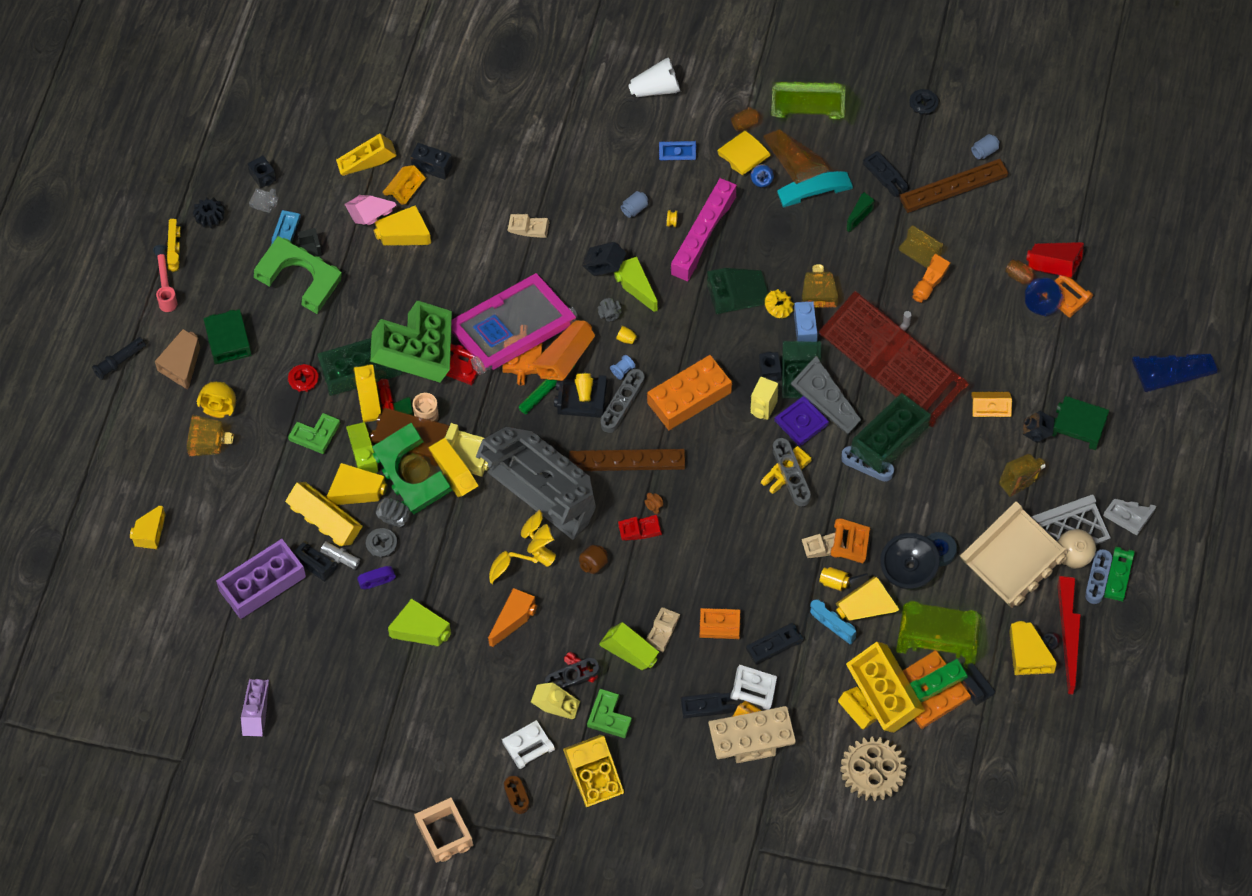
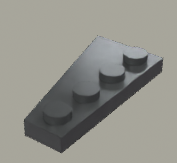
(825, 395)

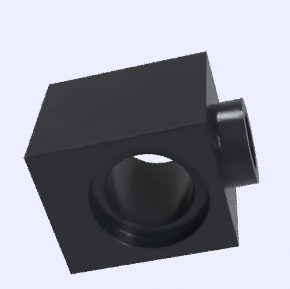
(260, 166)
(770, 373)

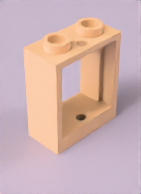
(435, 813)

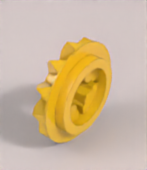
(780, 311)

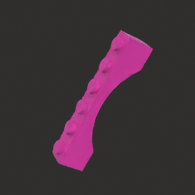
(694, 243)

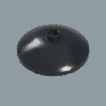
(905, 550)

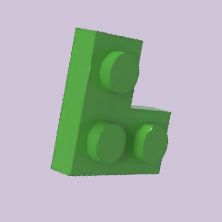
(317, 437)
(604, 718)

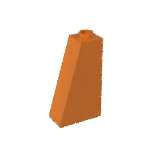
(564, 352)

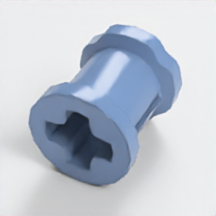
(622, 367)

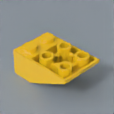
(593, 770)

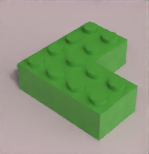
(419, 347)

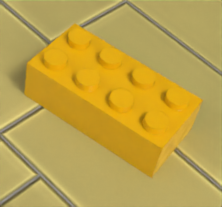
(885, 687)

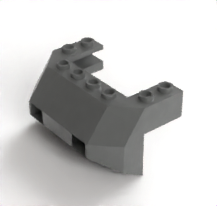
(540, 478)

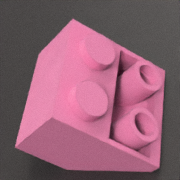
(366, 208)

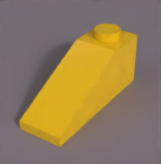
(367, 155)
(453, 468)

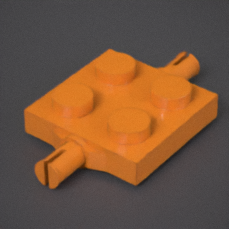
(522, 365)

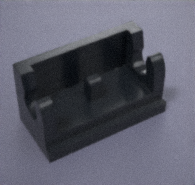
(315, 561)

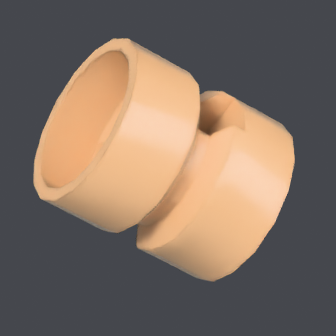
(426, 407)

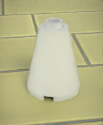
(656, 80)

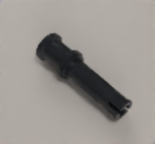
(112, 362)

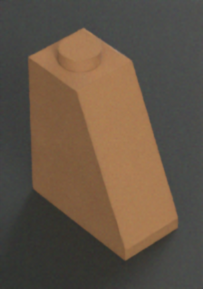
(180, 358)

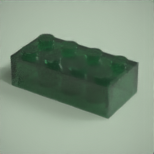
(339, 364)
(890, 433)

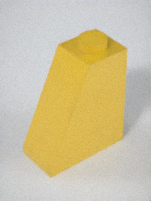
(403, 229)
(367, 392)
(356, 486)
(866, 601)
(1029, 651)

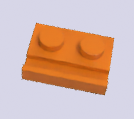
(719, 623)

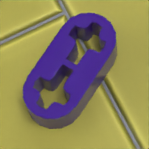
(376, 577)

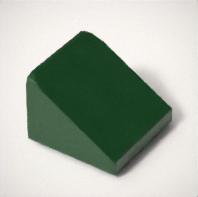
(403, 406)

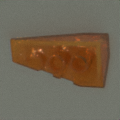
(796, 158)

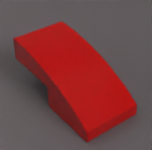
(640, 529)

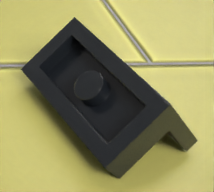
(976, 685)

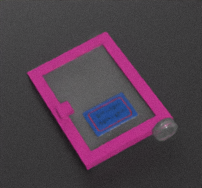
(511, 323)

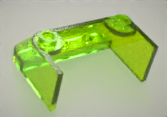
(808, 99)

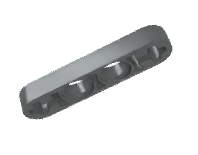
(619, 399)
(791, 472)

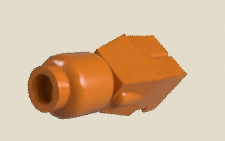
(932, 277)

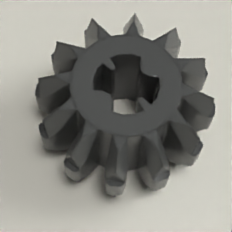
(392, 512)

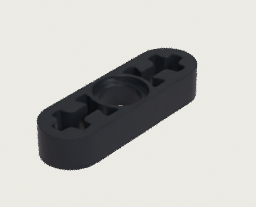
(580, 678)

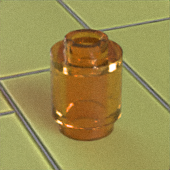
(745, 119)
(1020, 272)

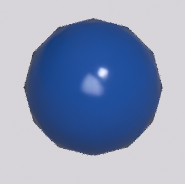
(762, 175)

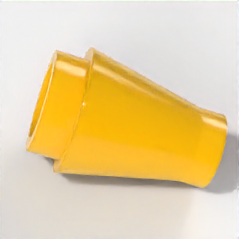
(584, 386)

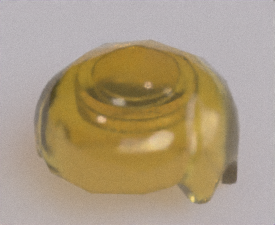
(414, 468)

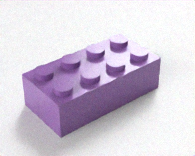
(261, 578)

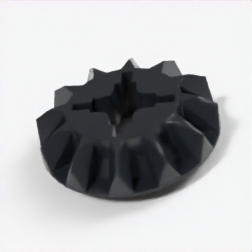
(926, 95)

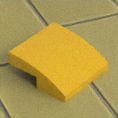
(743, 152)

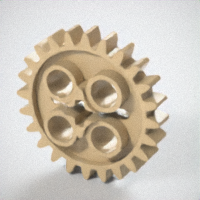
(885, 757)

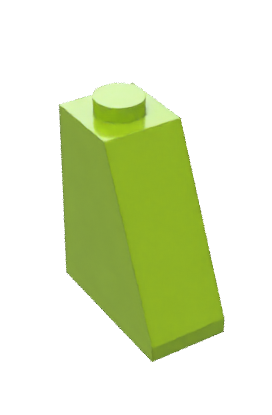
(419, 625)
(629, 646)

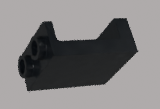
(568, 398)

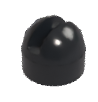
(1047, 638)

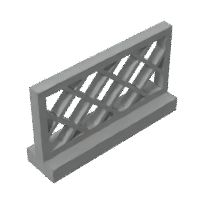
(1070, 510)

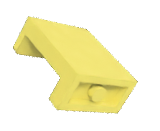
(466, 447)

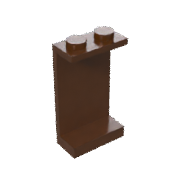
(392, 421)

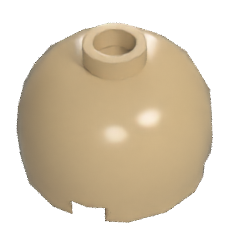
(1080, 548)

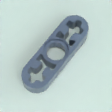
(852, 462)
(1096, 569)

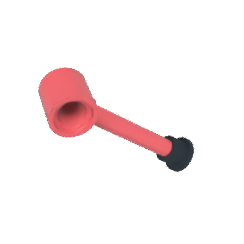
(165, 291)

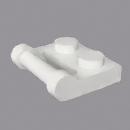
(754, 681)
(525, 739)

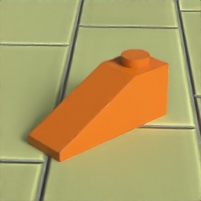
(513, 615)

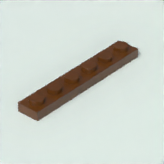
(953, 185)
(628, 459)

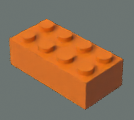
(689, 392)

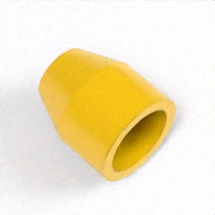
(626, 335)

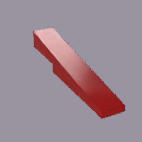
(1070, 628)

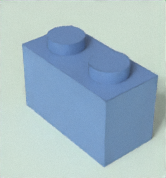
(805, 321)

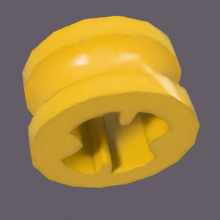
(672, 218)

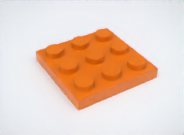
(942, 702)

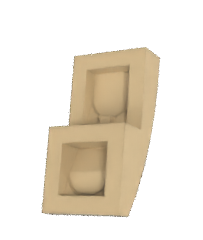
(526, 226)
(819, 546)
(662, 629)

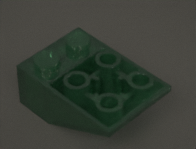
(736, 289)
(795, 358)

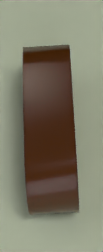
(520, 793)

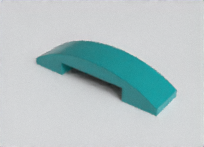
(824, 182)

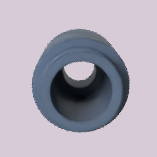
(985, 146)
(634, 204)

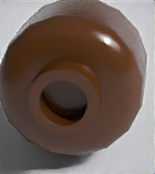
(593, 559)

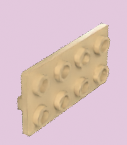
(752, 734)

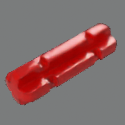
(385, 394)
(571, 659)

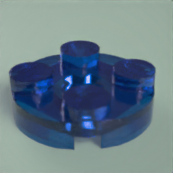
(1033, 297)

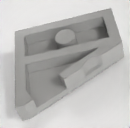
(1129, 514)

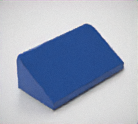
(677, 150)

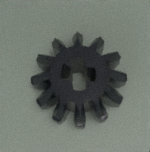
(208, 212)

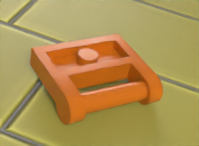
(1071, 303)
(856, 542)

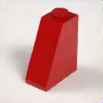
(1056, 257)

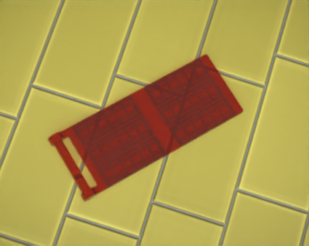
(890, 355)

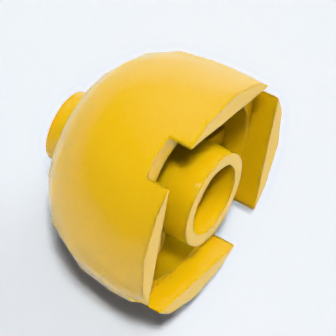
(217, 399)

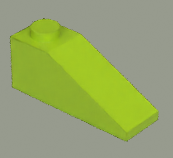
(635, 282)
(362, 447)

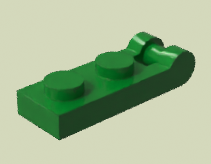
(1119, 574)
(939, 680)

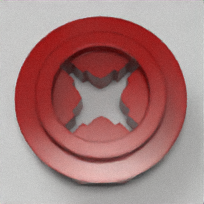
(310, 374)

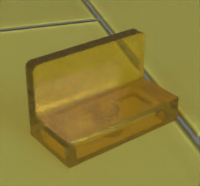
(920, 246)

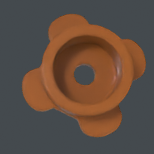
(654, 502)

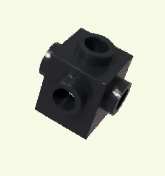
(1038, 426)

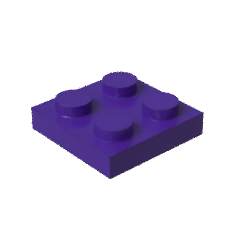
(801, 421)

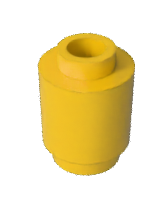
(834, 578)

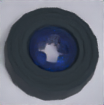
(948, 544)

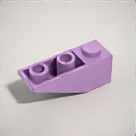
(254, 708)

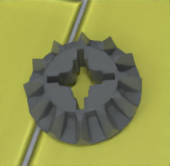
(384, 535)

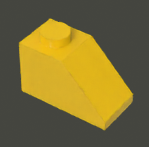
(148, 529)

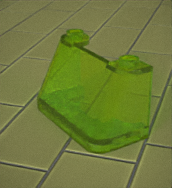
(939, 630)

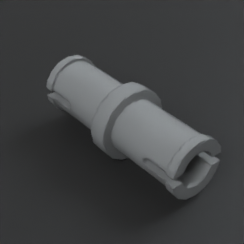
(340, 555)

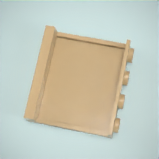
(1014, 555)

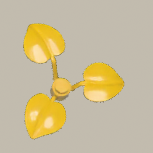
(536, 547)

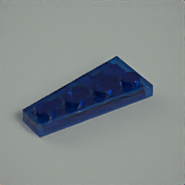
(1171, 370)

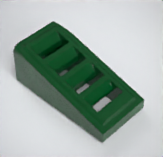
(861, 211)

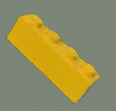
(323, 514)

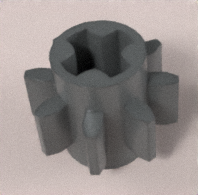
(609, 309)

